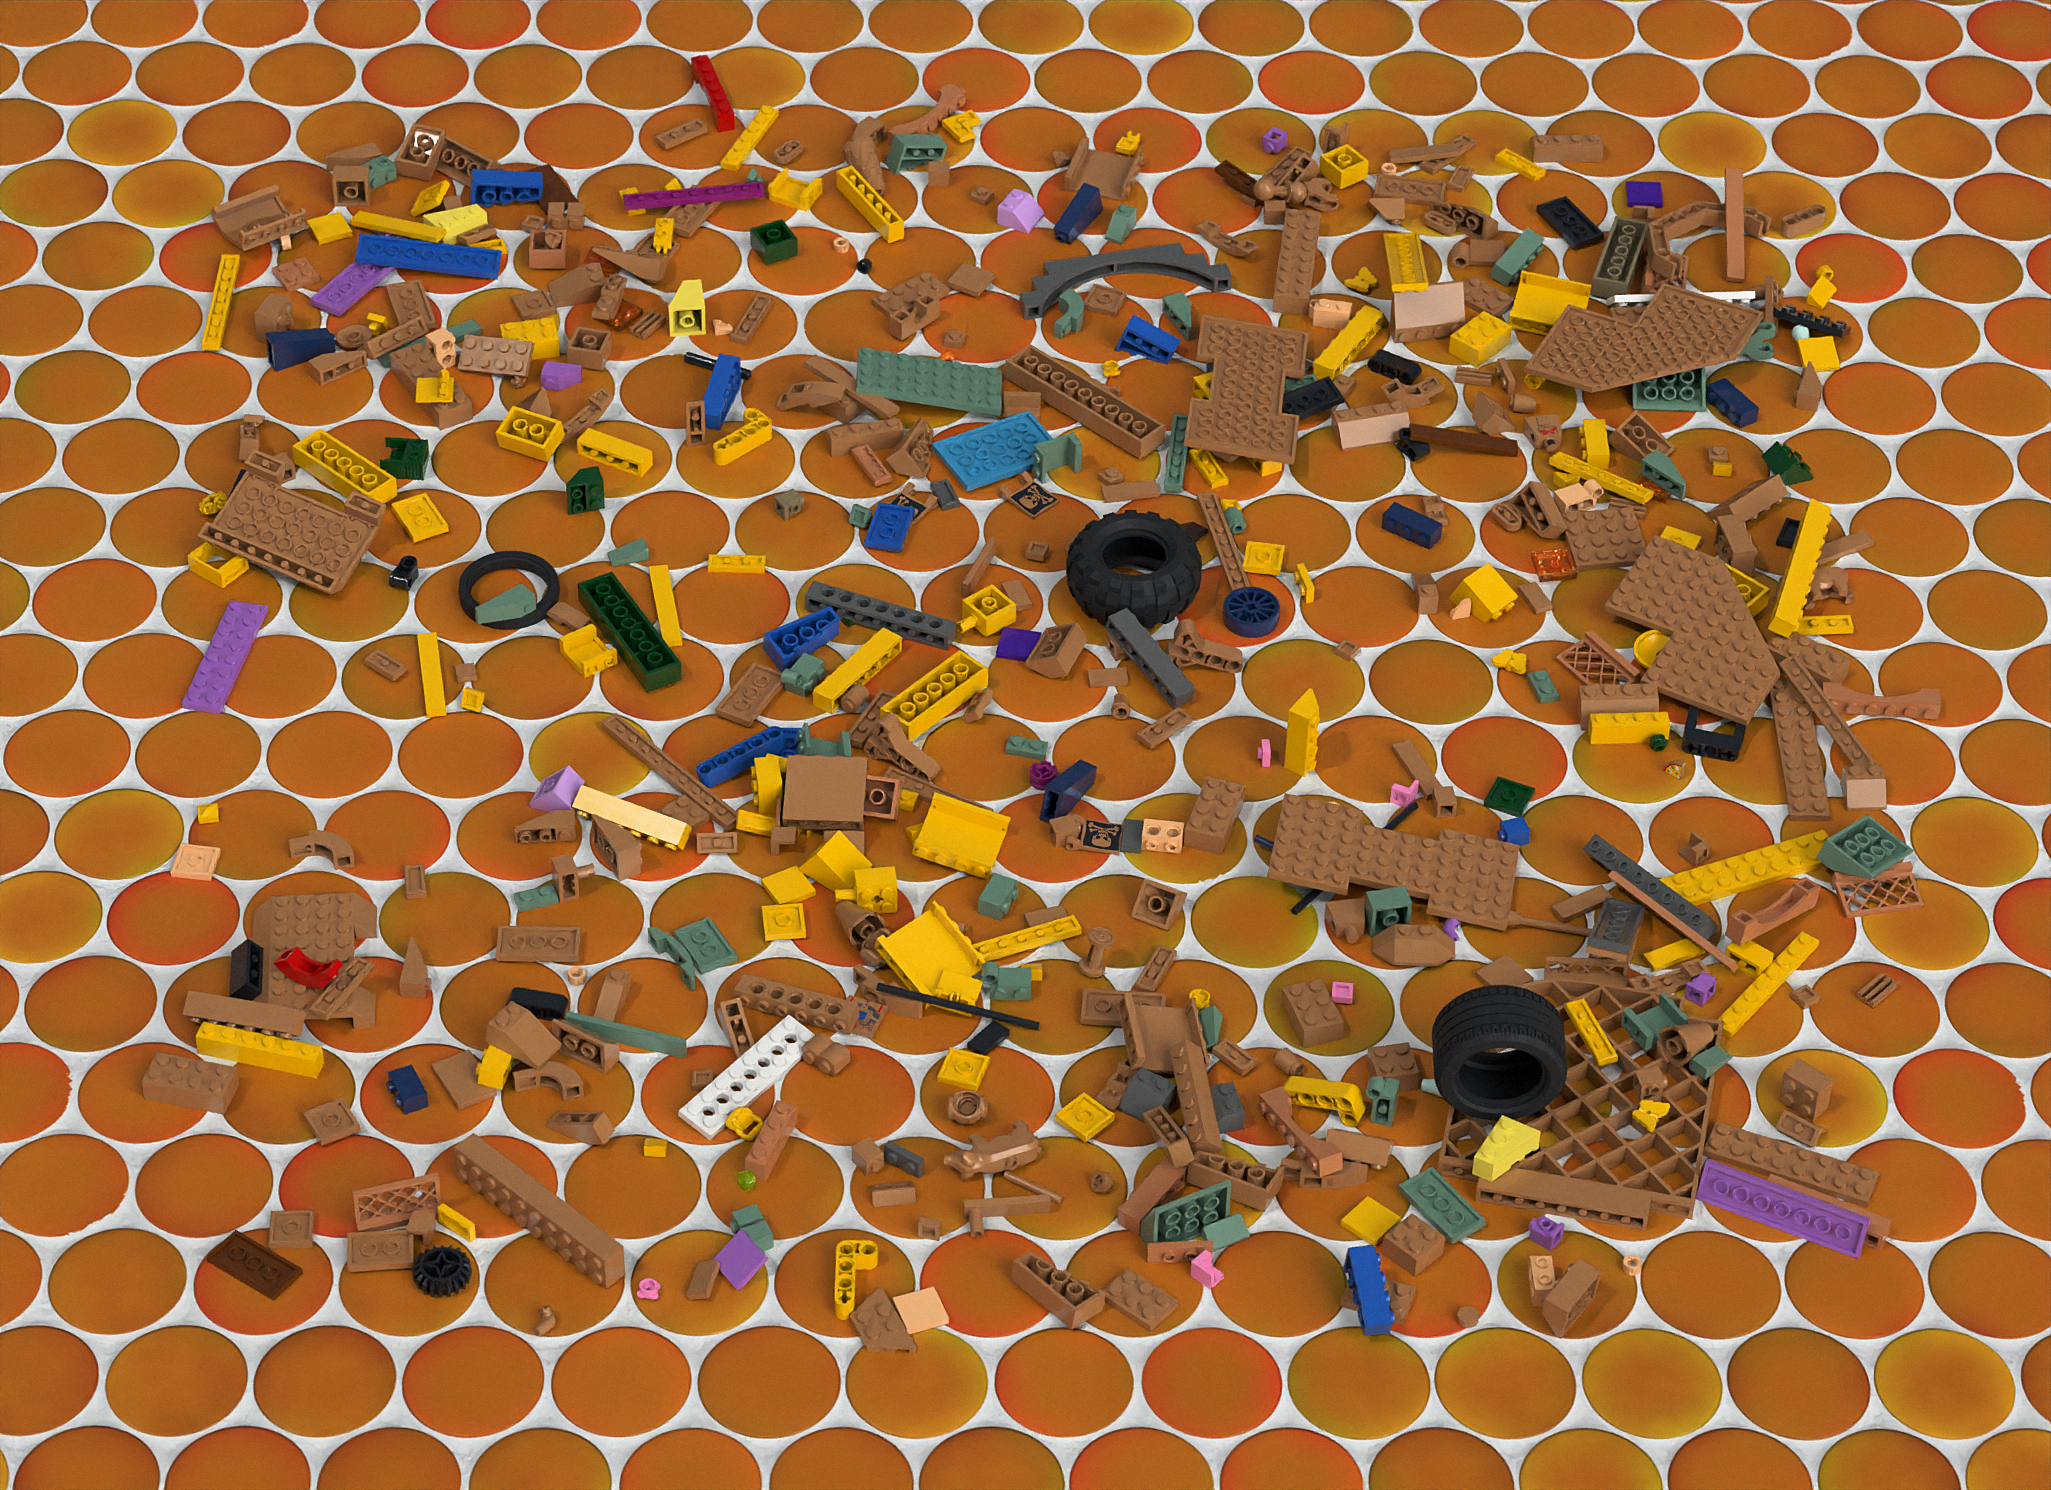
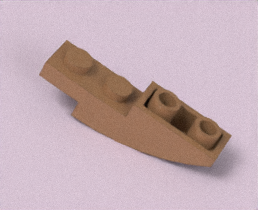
(610, 298)
(811, 392)
(896, 1004)
(1349, 1176)

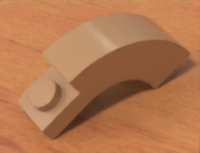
(1414, 395)
(326, 845)
(552, 1076)

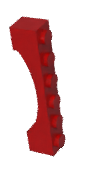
(720, 106)

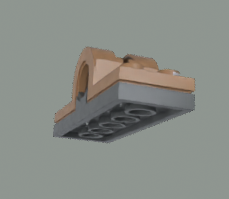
(1615, 931)

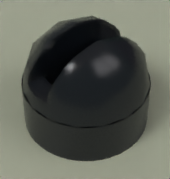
(864, 268)

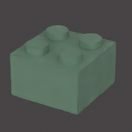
(1386, 908)

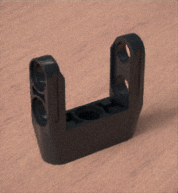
(1710, 743)

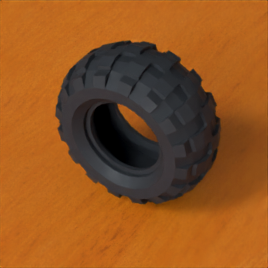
(1140, 541)

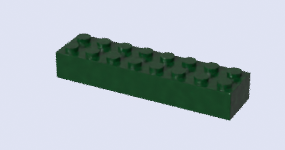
(629, 631)

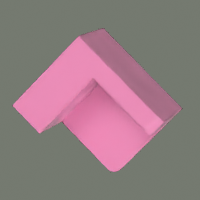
(1403, 795)
(1204, 1271)

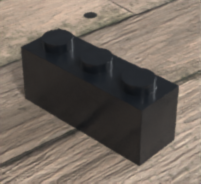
(246, 971)

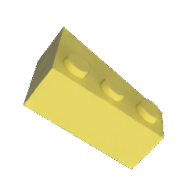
(456, 221)
(1503, 1147)

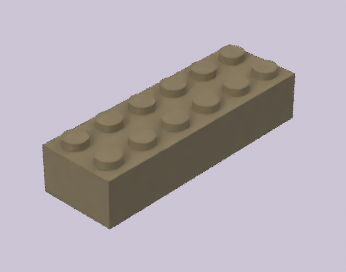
(1620, 257)

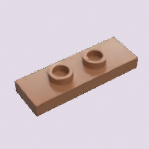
(871, 465)
(1177, 1251)

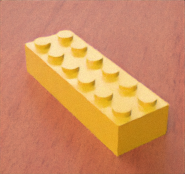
(343, 467)
(937, 694)

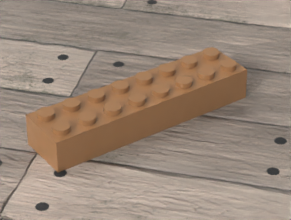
(1296, 262)

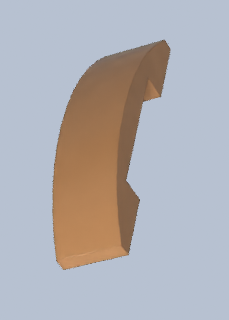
(1212, 233)
(588, 415)
(1671, 981)

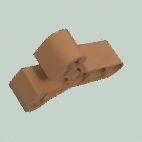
(1192, 649)
(891, 744)

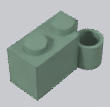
(803, 675)
(1007, 982)
(1385, 1099)

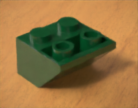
(1787, 464)
(585, 491)

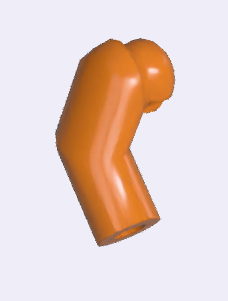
(947, 356)

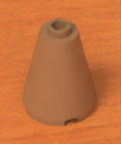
(857, 922)
(1682, 1042)

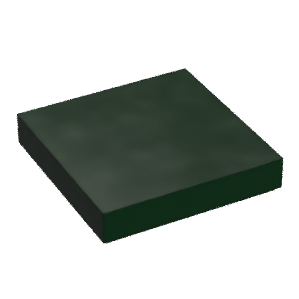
(1509, 797)

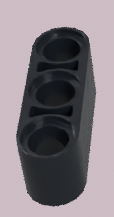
(1394, 367)
(540, 1003)

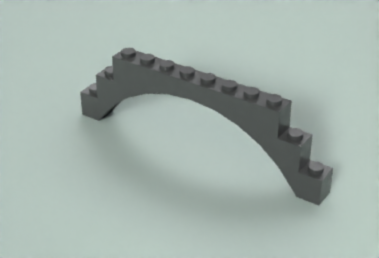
(1160, 260)

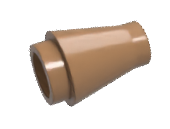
(1120, 707)

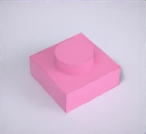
(1264, 752)
(1342, 992)

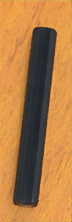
(709, 363)

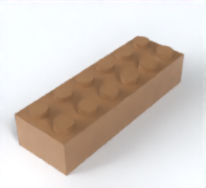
(419, 362)

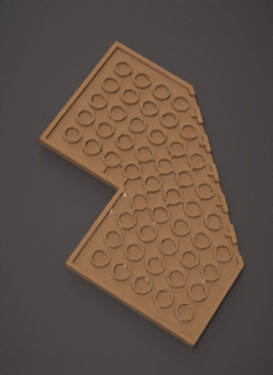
(1671, 336)
(1714, 644)

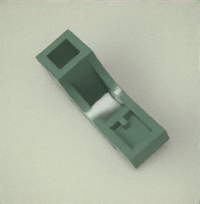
(1073, 308)

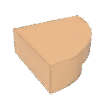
(721, 328)
(1461, 610)

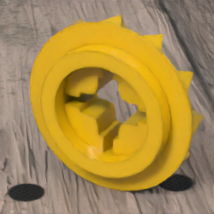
(213, 503)

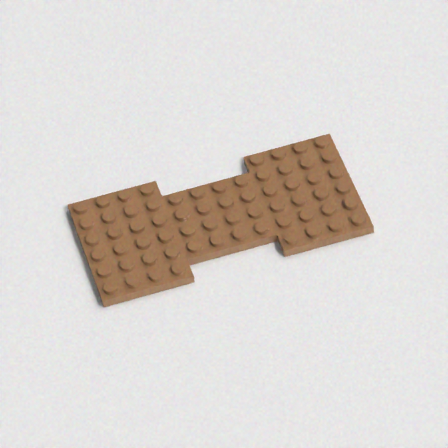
(1247, 389)
(1458, 875)

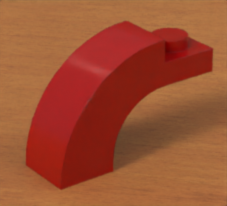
(305, 970)

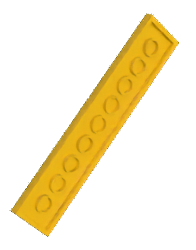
(1405, 262)
(1749, 869)

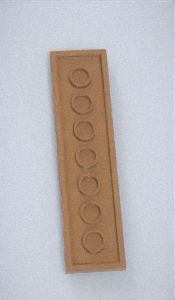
(1792, 1163)

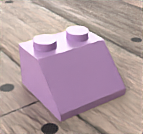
(1019, 211)
(557, 791)

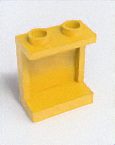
(794, 191)
(587, 651)

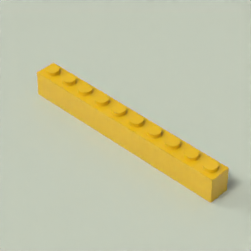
(1799, 569)

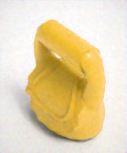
(741, 1119)

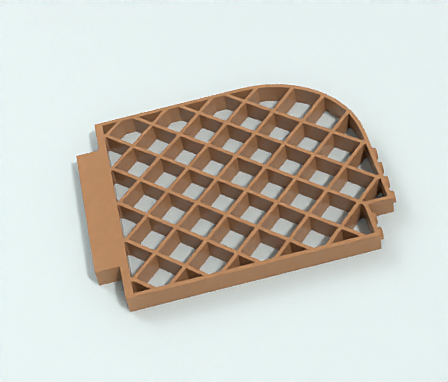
(1572, 1192)

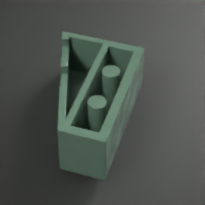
(914, 150)

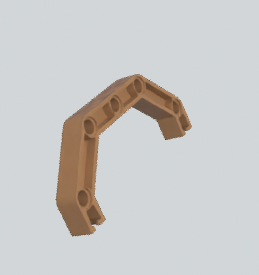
(1686, 219)

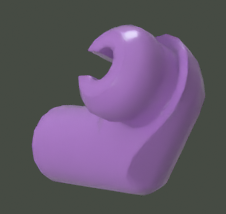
(1449, 926)

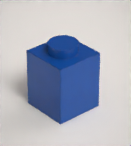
(1514, 831)

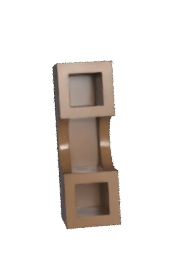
(924, 312)

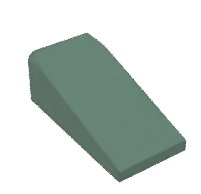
(629, 553)
(1211, 1023)
(1709, 1061)

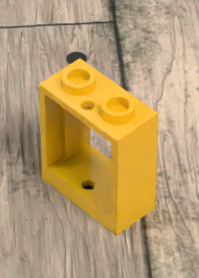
(224, 575)

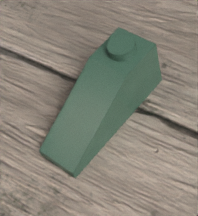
(1178, 311)
(1663, 472)
(508, 605)

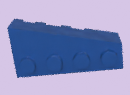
(502, 187)
(721, 390)
(801, 636)
(1368, 1290)

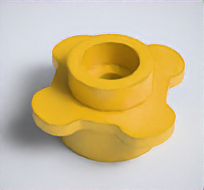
(1110, 368)

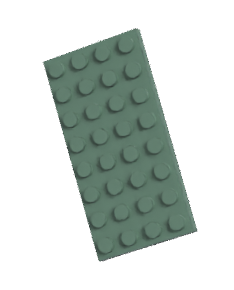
(929, 381)

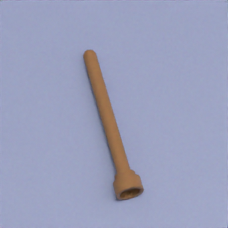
(1515, 919)

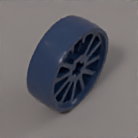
(1246, 608)

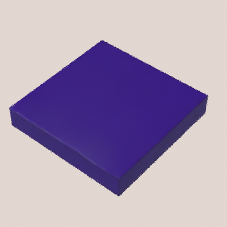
(1644, 194)
(1017, 643)

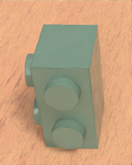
(381, 171)

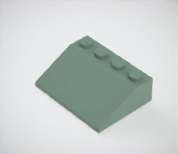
(1672, 392)
(1863, 849)
(1187, 1216)

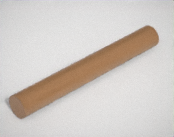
(1032, 1186)

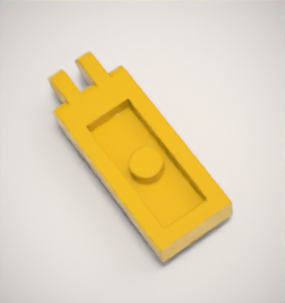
(663, 234)

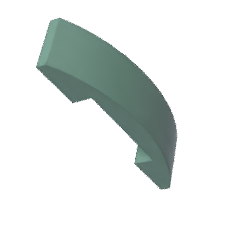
(663, 943)

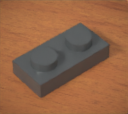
(903, 1159)

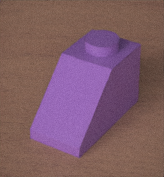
(560, 375)

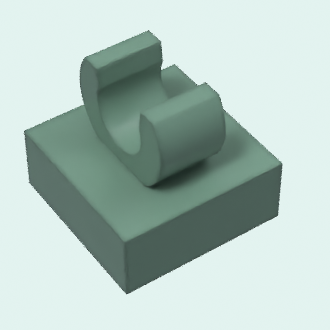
(752, 176)
(860, 516)

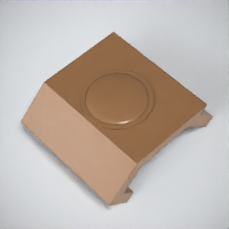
(256, 219)

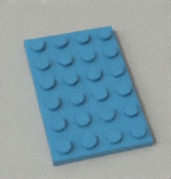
(992, 450)

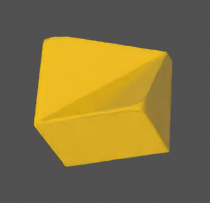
(1564, 480)

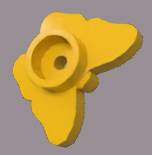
(1362, 281)
(1510, 661)
(1650, 1113)

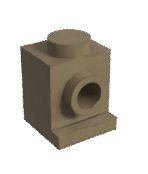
(788, 503)

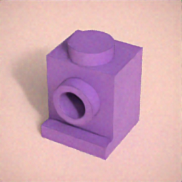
(1274, 145)
(1700, 989)
(1546, 1232)

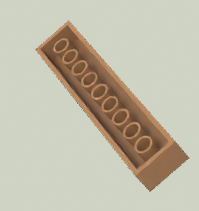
(1085, 401)
(539, 1211)

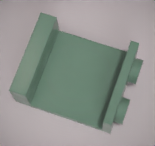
(1055, 454)
(813, 746)
(1646, 1025)

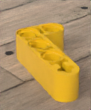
(755, 432)
(1327, 1094)
(851, 1256)

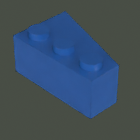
(1147, 340)

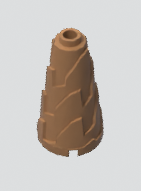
(865, 159)

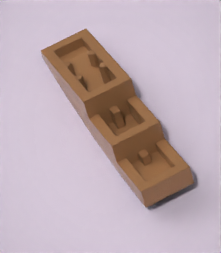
(1116, 1085)

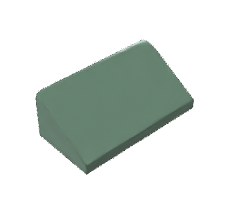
(1226, 1231)

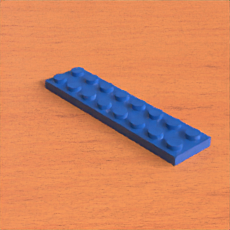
(428, 256)

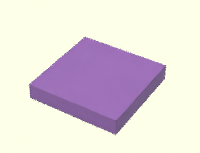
(740, 1259)

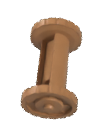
(1100, 939)

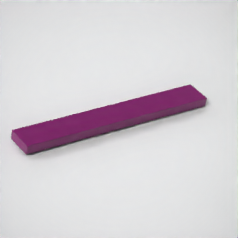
(693, 195)

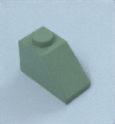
(1121, 224)

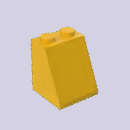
(1487, 594)
(835, 863)

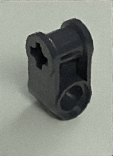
(1412, 449)
(405, 573)

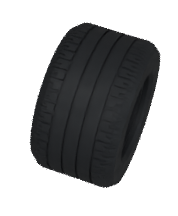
(1503, 1082)

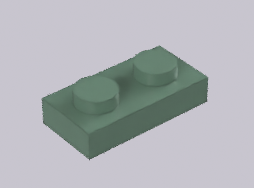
(1543, 687)
(1026, 747)
(536, 898)

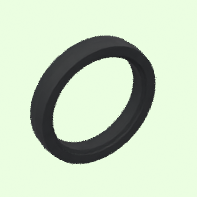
(510, 560)

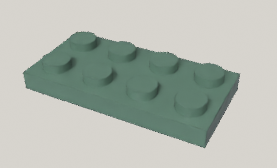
(1442, 1205)

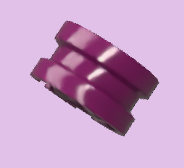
(1042, 774)

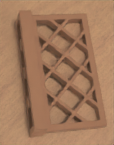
(1650, 281)
(1606, 653)
(1892, 876)
(400, 1212)

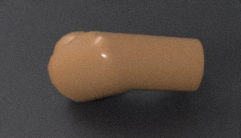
(517, 381)

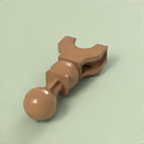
(1309, 192)

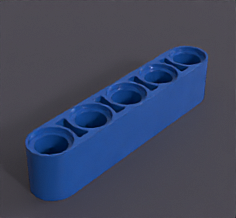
(740, 756)

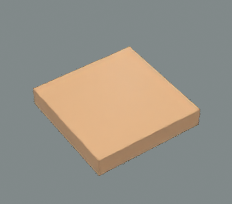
(195, 862)
(920, 1310)

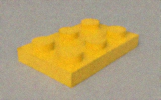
(419, 517)

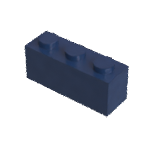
(1732, 403)
(1412, 525)

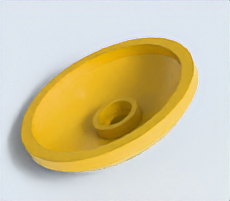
(1649, 646)

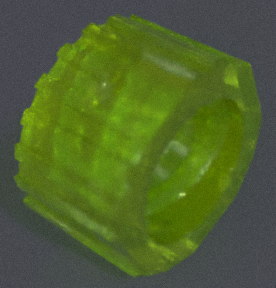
(746, 1180)

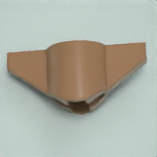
(1061, 158)

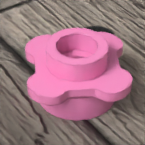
(648, 1289)

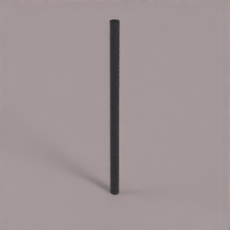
(957, 1006)

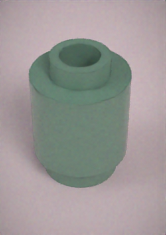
(1235, 520)

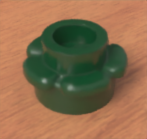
(1658, 742)

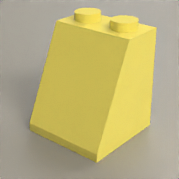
(687, 310)

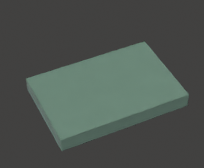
(705, 945)

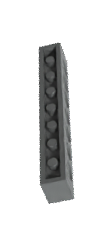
(881, 614)
(1614, 860)

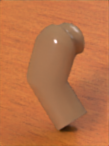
(548, 1321)

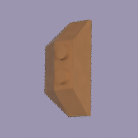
(1414, 945)

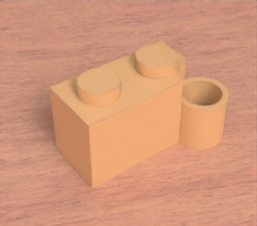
(1330, 313)
(1578, 497)

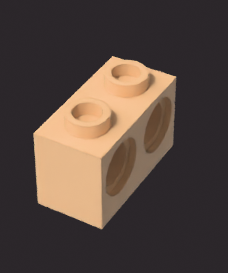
(442, 347)
(1162, 836)
(1540, 1277)

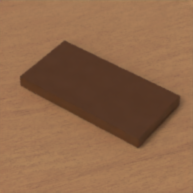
(553, 188)
(254, 1265)

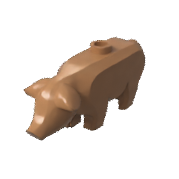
(1825, 584)
(996, 1154)

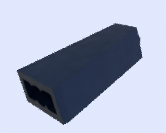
(1079, 214)
(297, 346)
(1067, 790)

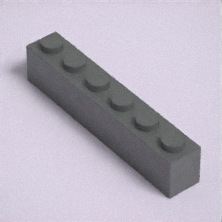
(1150, 658)

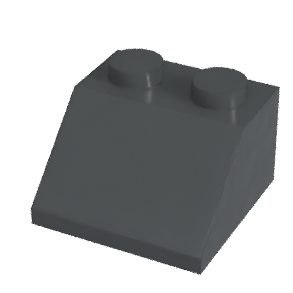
(1147, 1092)
(1227, 1107)

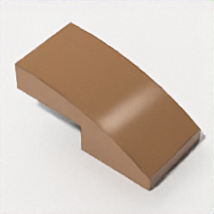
(1434, 508)
(568, 615)

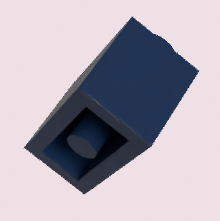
(407, 1089)

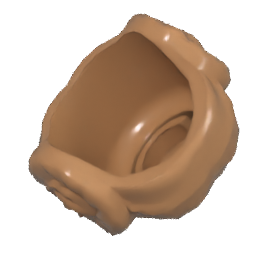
(869, 953)
(967, 1107)

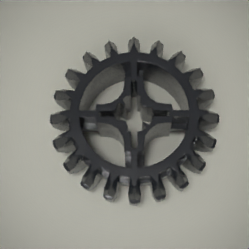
(441, 1271)

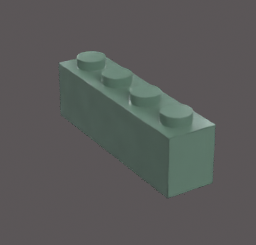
(1517, 256)

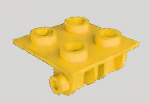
(435, 389)
(959, 989)

